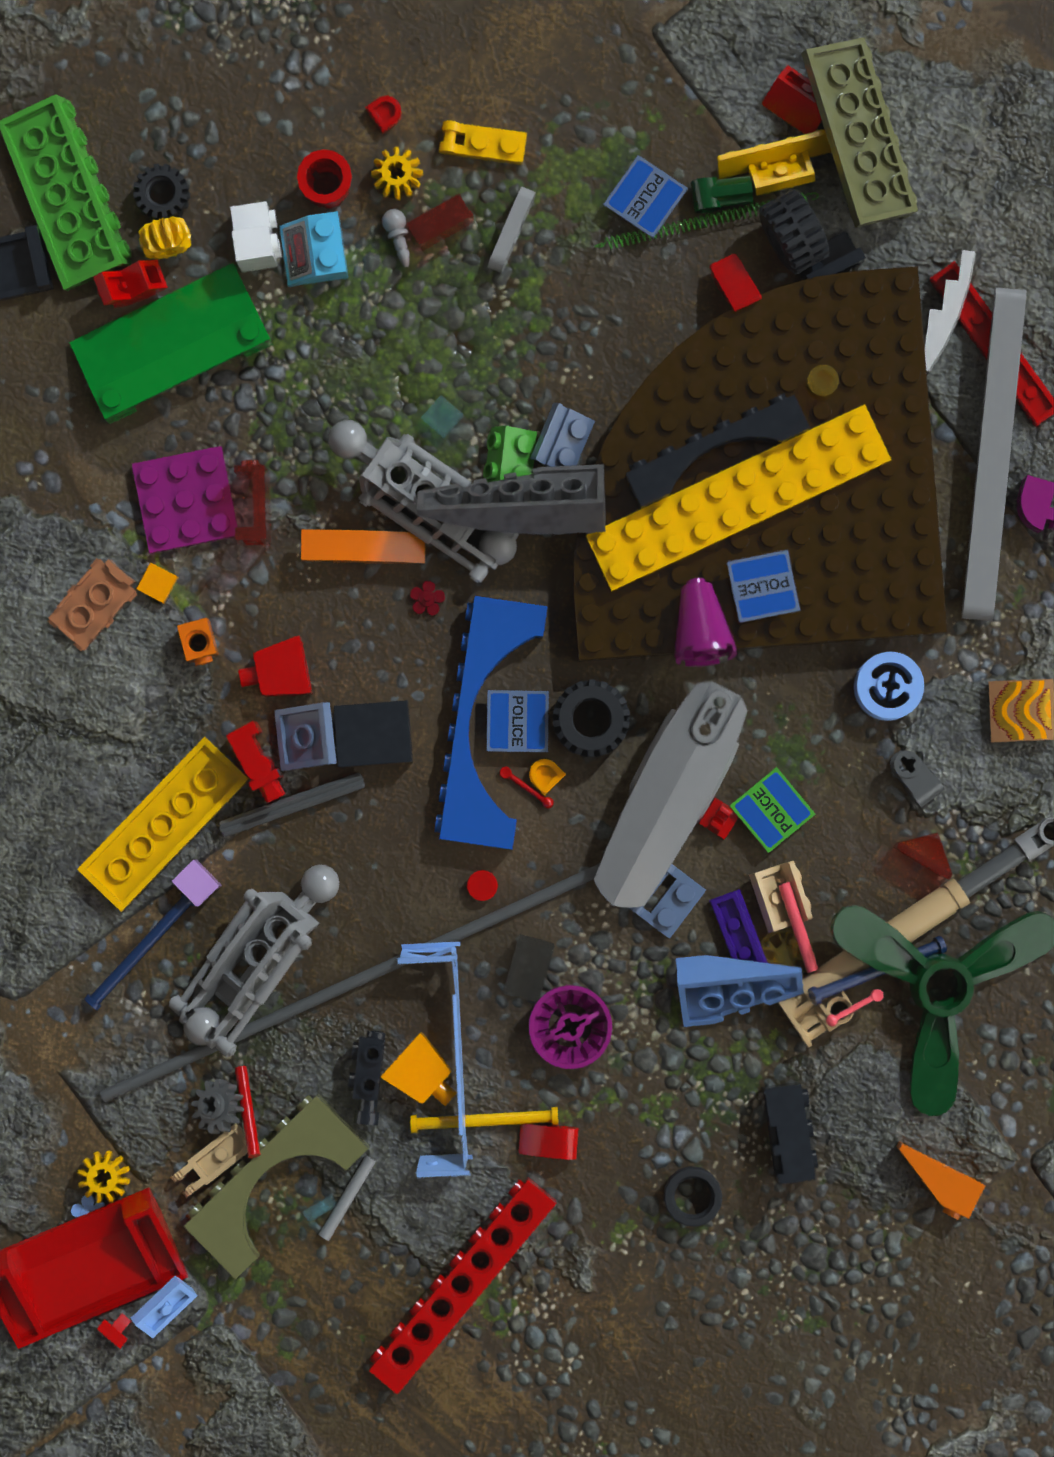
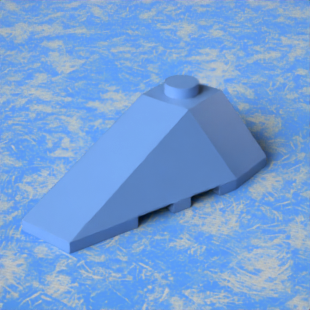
(721, 985)

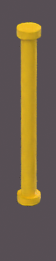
(479, 1120)

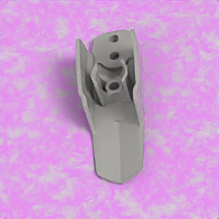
(670, 793)

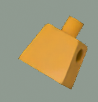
(421, 1072)

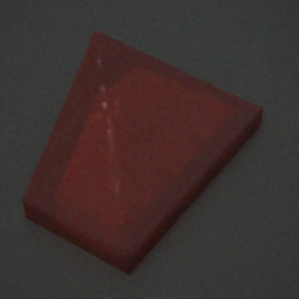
(928, 852)

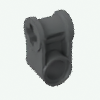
(918, 782)

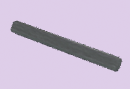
(291, 804)

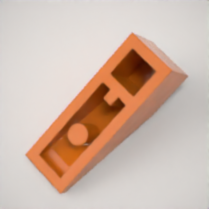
(948, 1186)

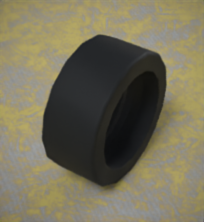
(690, 1219)

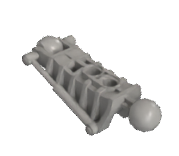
(349, 441)
(243, 941)

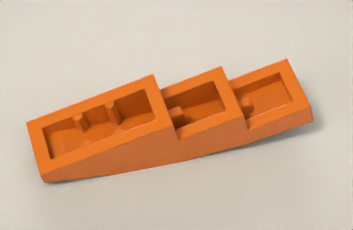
(362, 546)

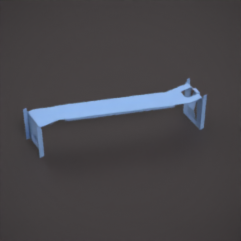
(449, 1163)

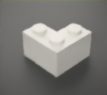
(253, 236)

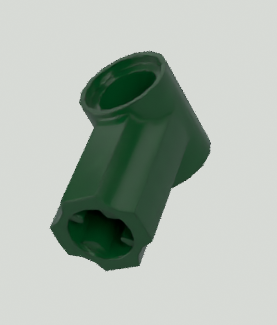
(712, 194)

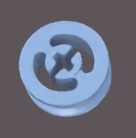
(913, 690)

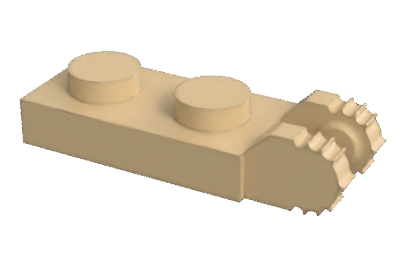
(214, 1158)

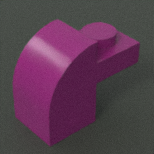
(1035, 502)

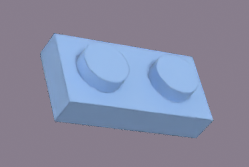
(164, 1306)

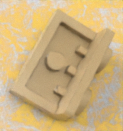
(769, 897)

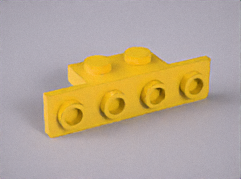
(777, 163)

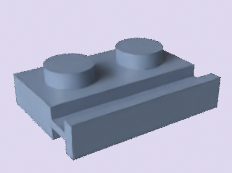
(562, 437)

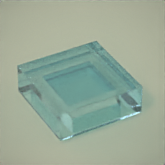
(442, 416)
(319, 1207)

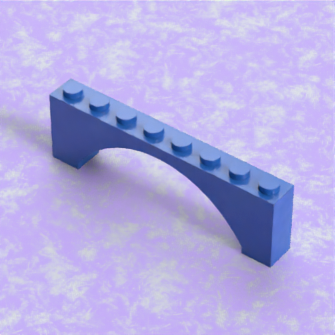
(494, 633)

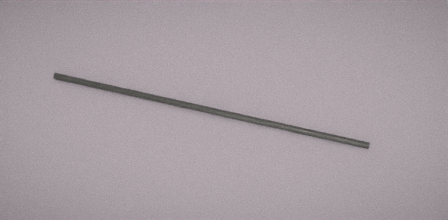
(351, 983)

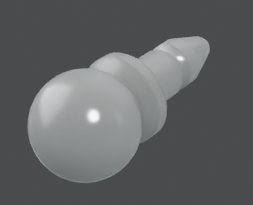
(394, 223)

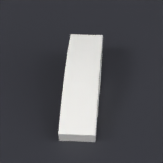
(942, 322)

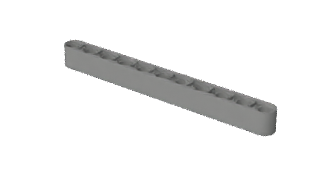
(994, 454)

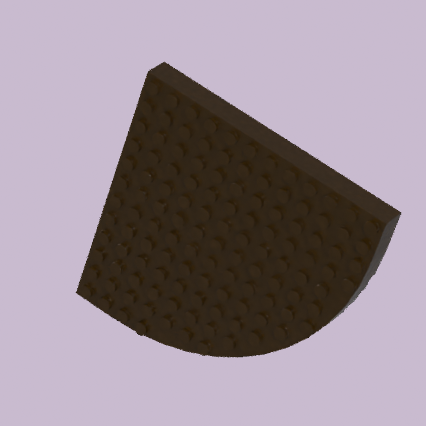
(857, 553)

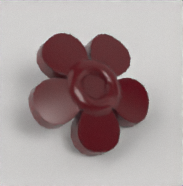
(427, 598)

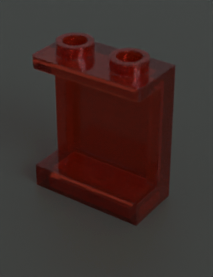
(261, 532)

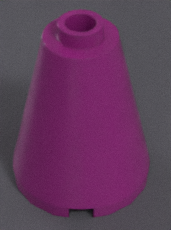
(701, 627)

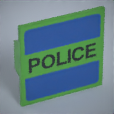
(772, 809)

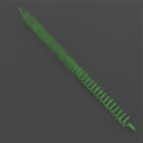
(694, 224)

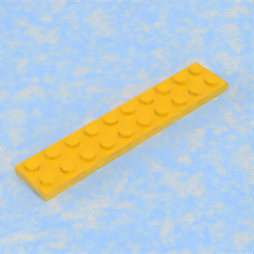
(738, 497)

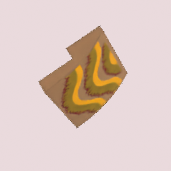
(1021, 710)

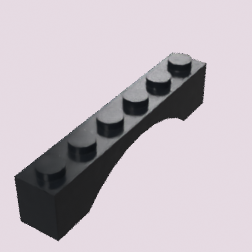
(772, 424)

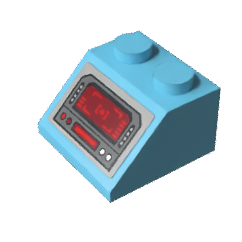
(314, 249)

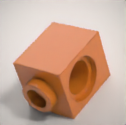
(191, 629)

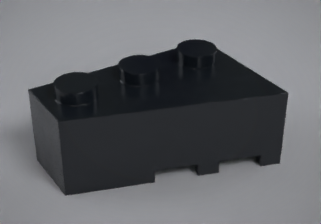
(790, 1133)

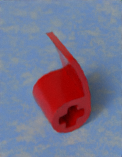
(548, 1141)

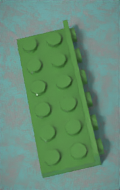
(64, 191)

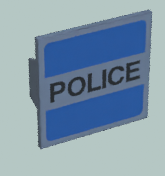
(645, 196)
(763, 586)
(517, 721)

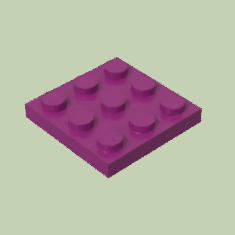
(185, 499)

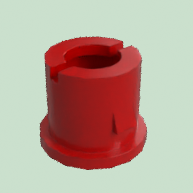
(324, 162)

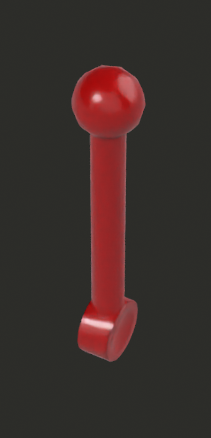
(506, 773)

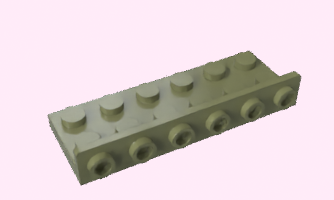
(860, 132)

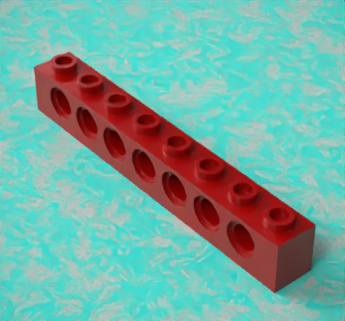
(397, 1373)

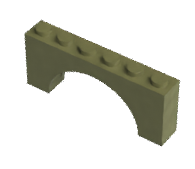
(222, 1221)

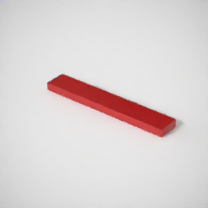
(976, 320)

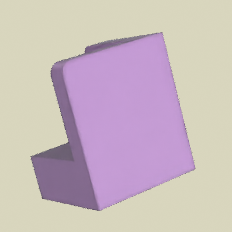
(196, 882)

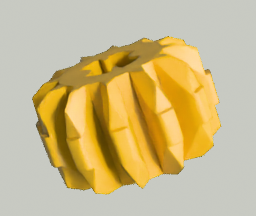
(396, 161)
(164, 238)
(94, 1170)

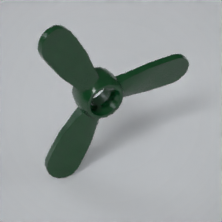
(936, 1045)

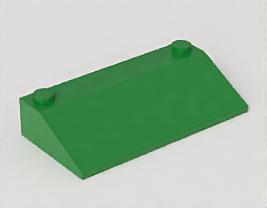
(169, 342)

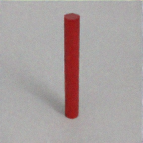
(248, 1113)

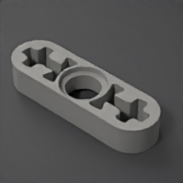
(511, 229)

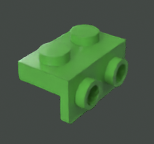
(509, 452)

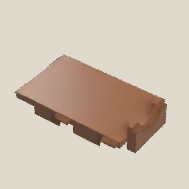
(93, 603)

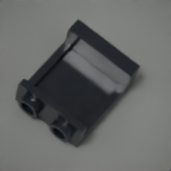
(23, 264)
(372, 733)

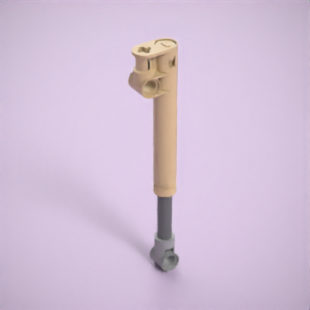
(911, 924)

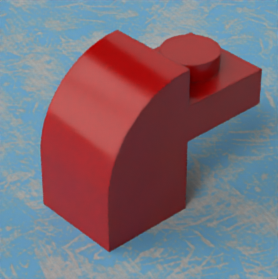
(131, 284)

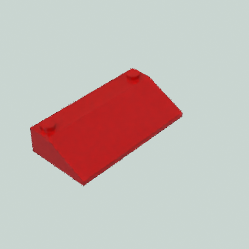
(86, 1267)

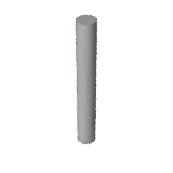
(347, 1197)

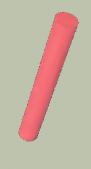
(798, 927)

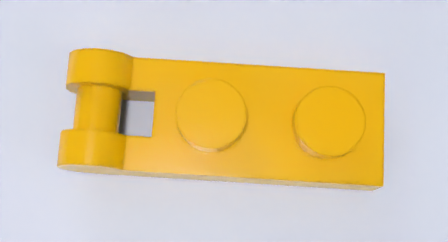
(483, 143)

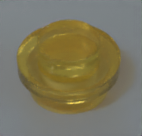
(823, 380)

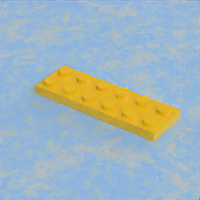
(163, 824)

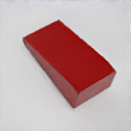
(734, 282)

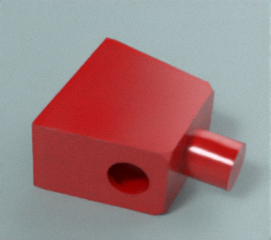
(279, 670)

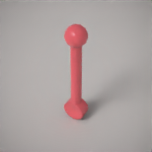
(876, 995)

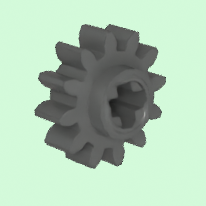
(217, 1106)

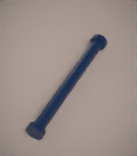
(138, 952)
(818, 994)

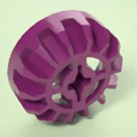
(545, 1039)

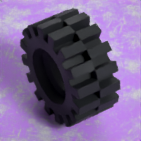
(149, 179)

